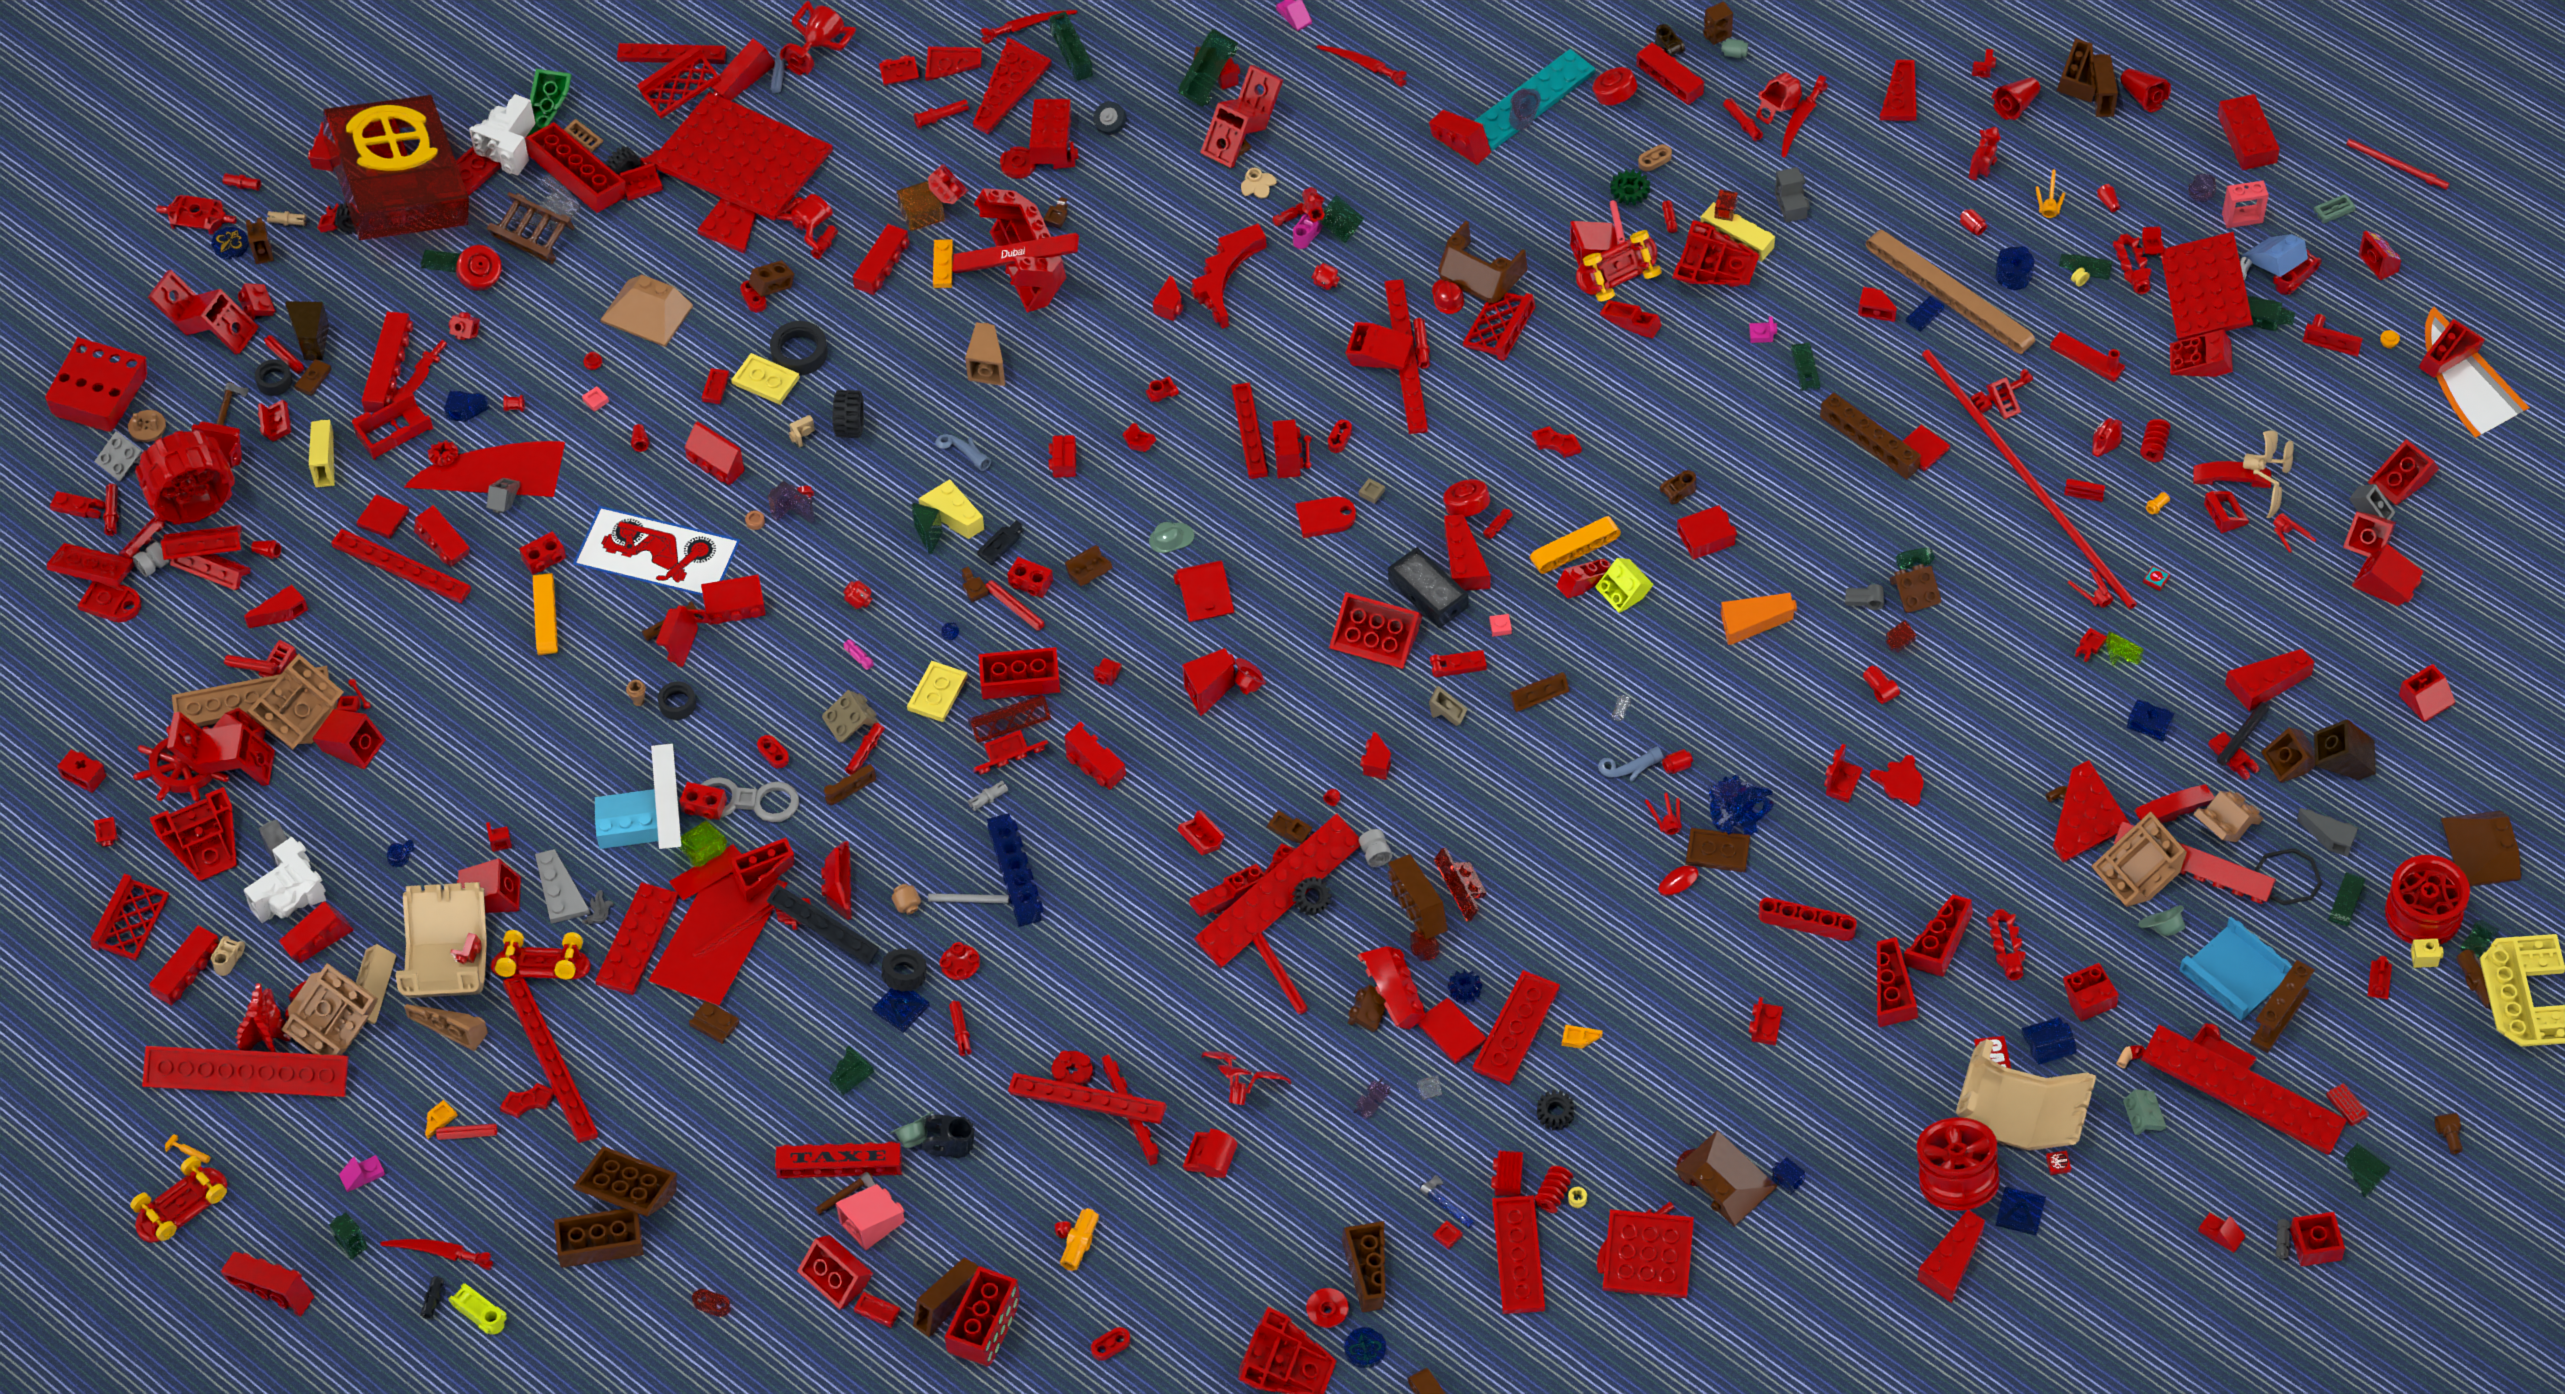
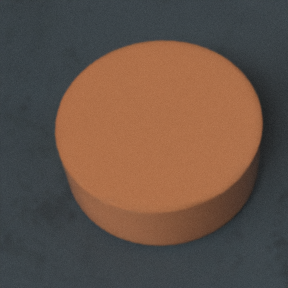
(755, 520)

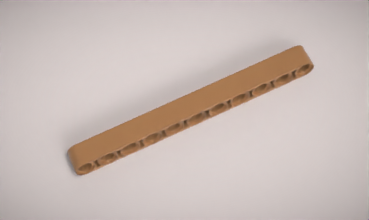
(1950, 292)

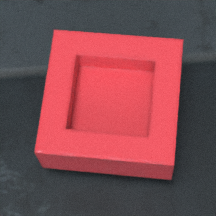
(595, 398)
(1500, 625)

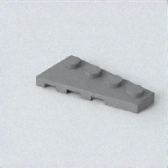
(559, 890)

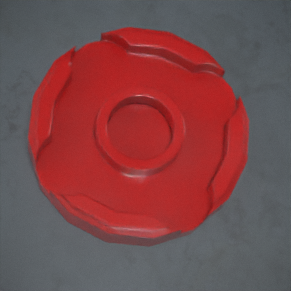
(1017, 163)

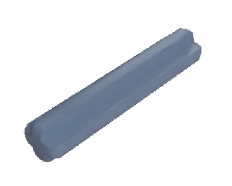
(778, 73)

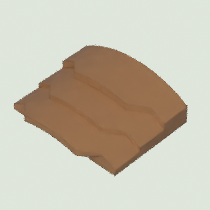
(296, 703)
(328, 1012)

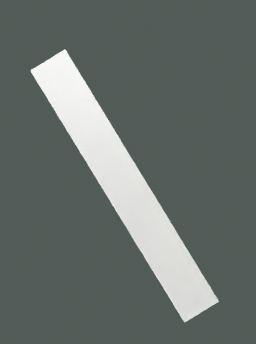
(666, 796)

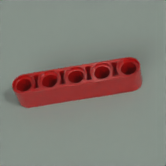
(1797, 921)

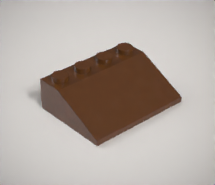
(627, 1182)

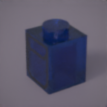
(1788, 1175)

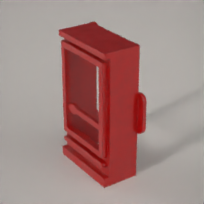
(404, 406)

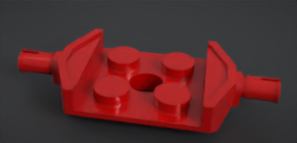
(209, 216)

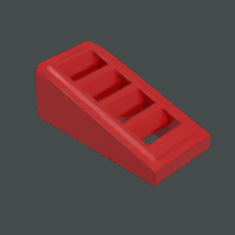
(2004, 383)
(284, 651)

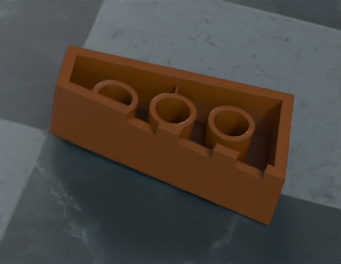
(1366, 1262)

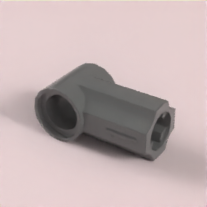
(1871, 597)

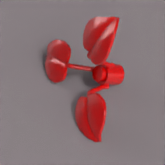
(1238, 1089)

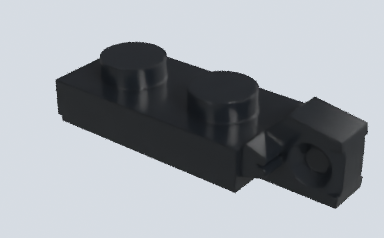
(1000, 543)

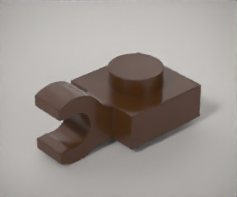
(1057, 215)
(973, 587)

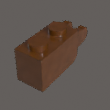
(259, 241)

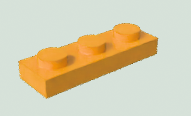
(942, 263)

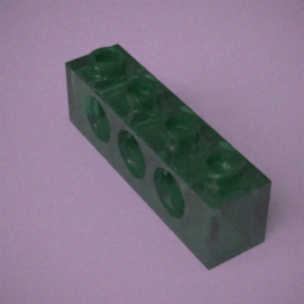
(1070, 46)

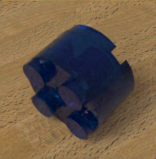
(2014, 267)

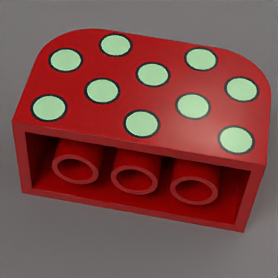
(983, 1317)

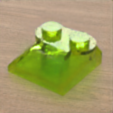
(702, 843)

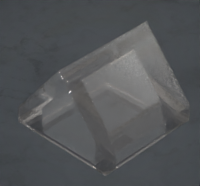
(1429, 1087)

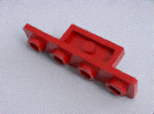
(1007, 748)

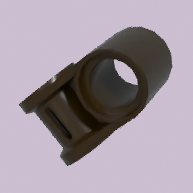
(1668, 40)

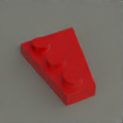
(951, 60)

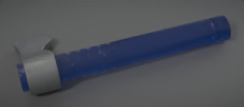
(1428, 1190)

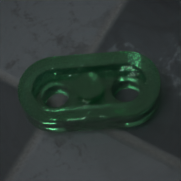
(1912, 558)

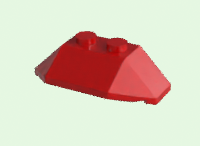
(838, 879)

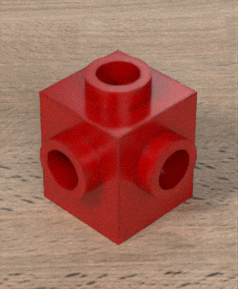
(464, 326)

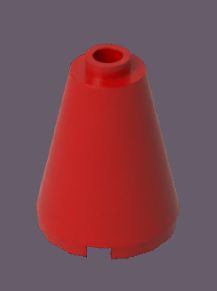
(2146, 88)
(2015, 97)

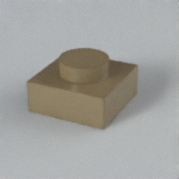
(1371, 491)

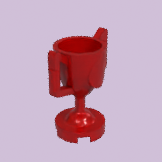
(820, 30)

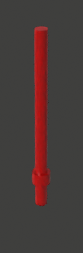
(2429, 178)

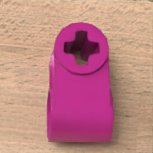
(1305, 232)

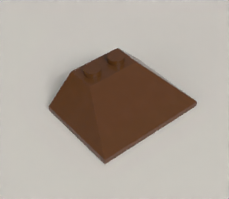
(2483, 847)
(1726, 1177)

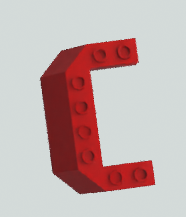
(1020, 221)

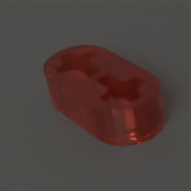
(712, 1300)

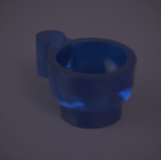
(399, 854)

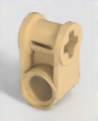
(228, 953)

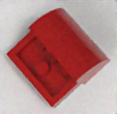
(1210, 1153)

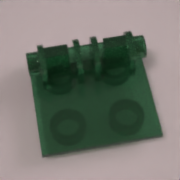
(1341, 219)

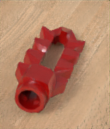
(2139, 277)
(2012, 961)

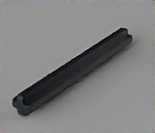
(2243, 733)

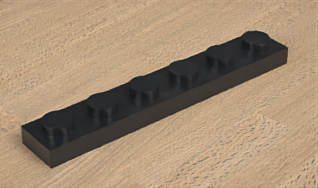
(822, 924)

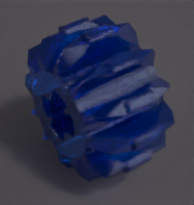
(1465, 986)

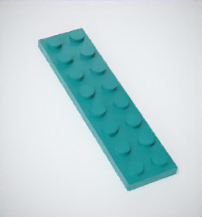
(1552, 84)

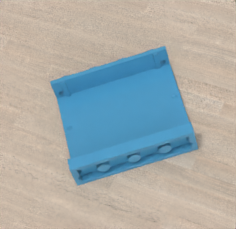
(2236, 969)

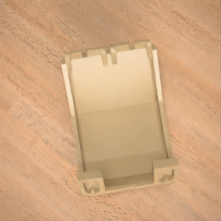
(433, 926)
(2024, 1107)

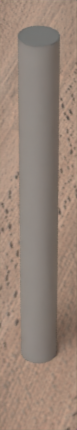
(968, 898)

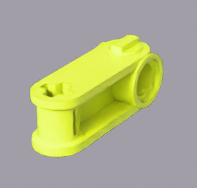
(478, 1310)

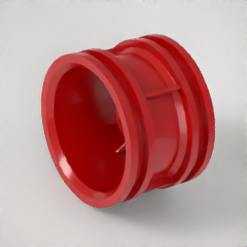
(1970, 1165)

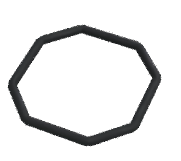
(2303, 855)

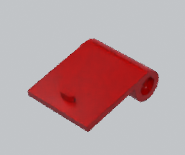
(1204, 590)
(2210, 1038)

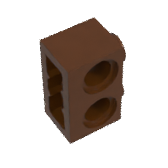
(1718, 23)
(771, 278)

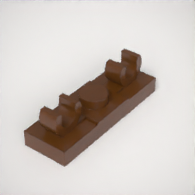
(1539, 691)

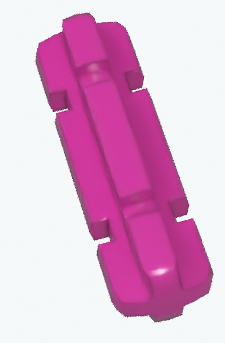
(858, 654)

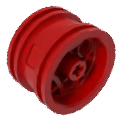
(2435, 895)

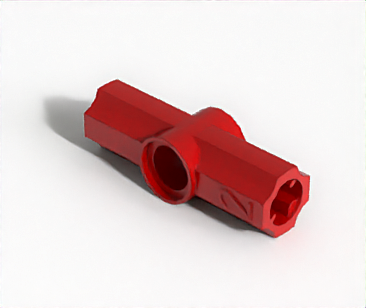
(1313, 204)

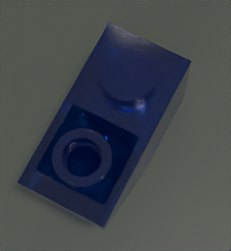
(464, 406)

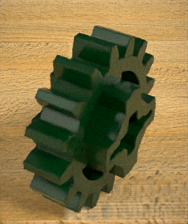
(1630, 187)

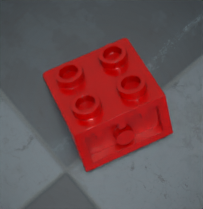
(1841, 776)

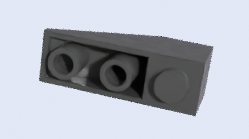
(2332, 834)

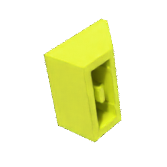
(1623, 584)

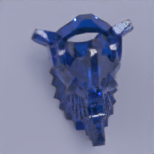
(1733, 803)

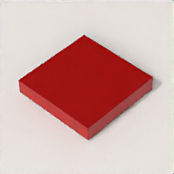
(1927, 445)
(382, 516)

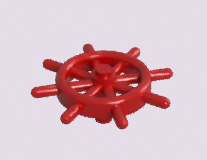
(190, 784)

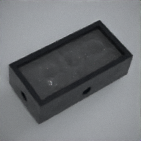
(1428, 587)

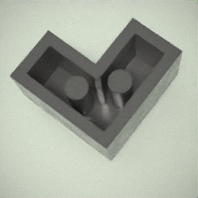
(1790, 194)

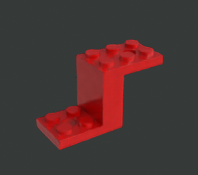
(1241, 116)
(203, 312)
(221, 748)

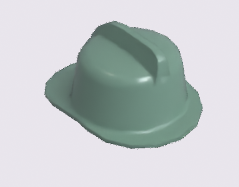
(1170, 537)
(2165, 922)
(912, 1133)

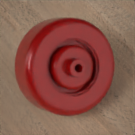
(1615, 86)
(478, 267)
(1466, 497)

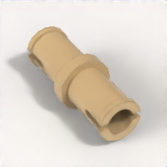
(286, 218)

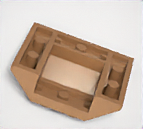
(648, 310)
(2141, 862)

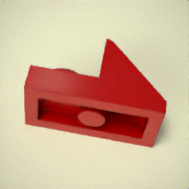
(2223, 1232)

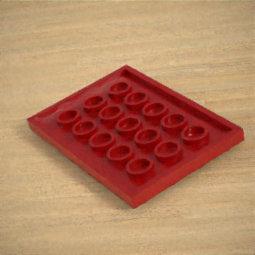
(2206, 286)

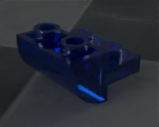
(2050, 1040)

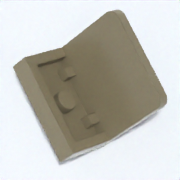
(849, 715)

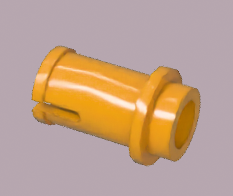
(2154, 506)

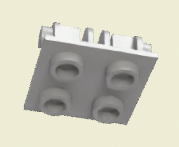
(118, 456)

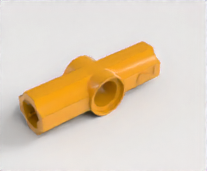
(1079, 1239)

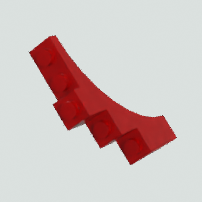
(1231, 251)

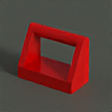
(2218, 514)

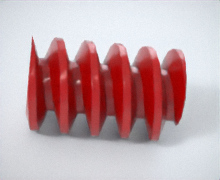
(2155, 440)
(1553, 1188)

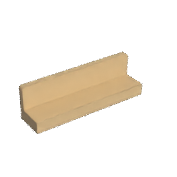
(375, 975)

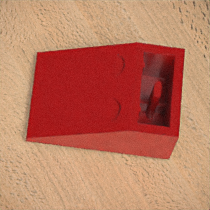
(1378, 346)
(2202, 355)

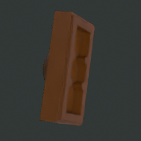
(313, 377)

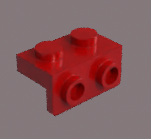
(641, 181)
(255, 300)
(274, 420)
(1202, 833)

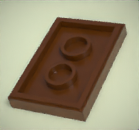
(1717, 850)

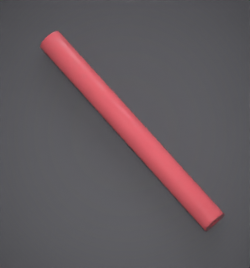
(1617, 221)

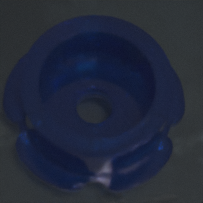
(950, 631)

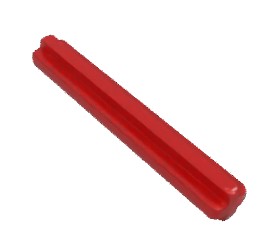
(1015, 605)

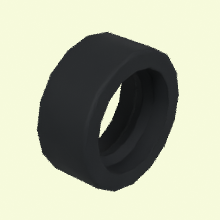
(273, 388)
(677, 712)

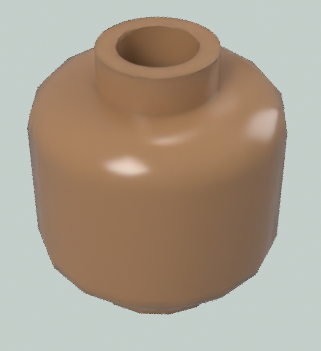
(906, 899)

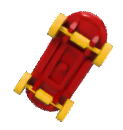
(1617, 265)
(541, 962)
(180, 1203)

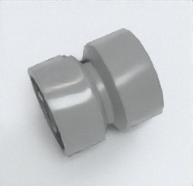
(150, 560)
(1375, 848)

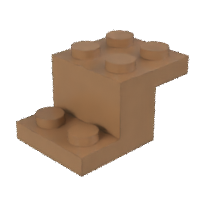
(2229, 816)

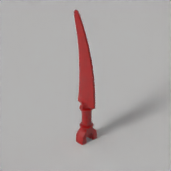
(1018, 24)
(1368, 62)
(1801, 113)
(443, 1249)

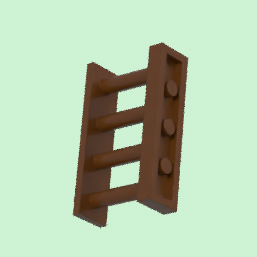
(530, 244)
(2282, 1006)

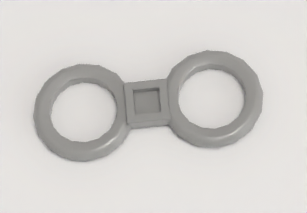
(750, 798)

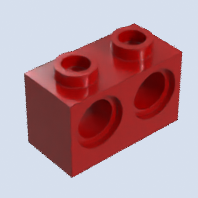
(542, 553)
(1034, 578)
(703, 798)

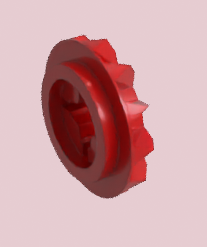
(447, 457)

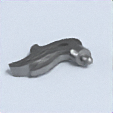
(600, 909)

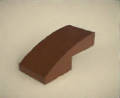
(1288, 828)

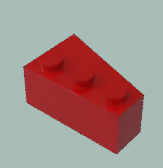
(1461, 135)
(1287, 448)
(1092, 758)
(762, 866)
(315, 932)

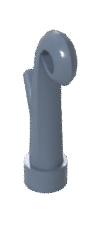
(980, 460)
(1636, 766)

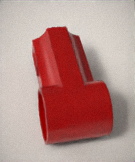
(1883, 688)

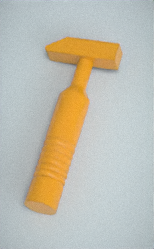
(186, 1149)

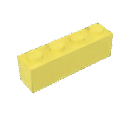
(1741, 232)

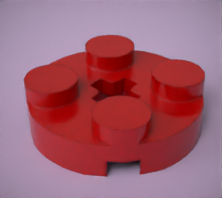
(1072, 1059)

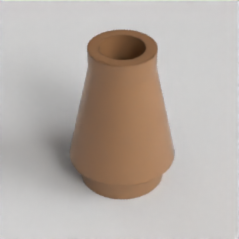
(636, 692)

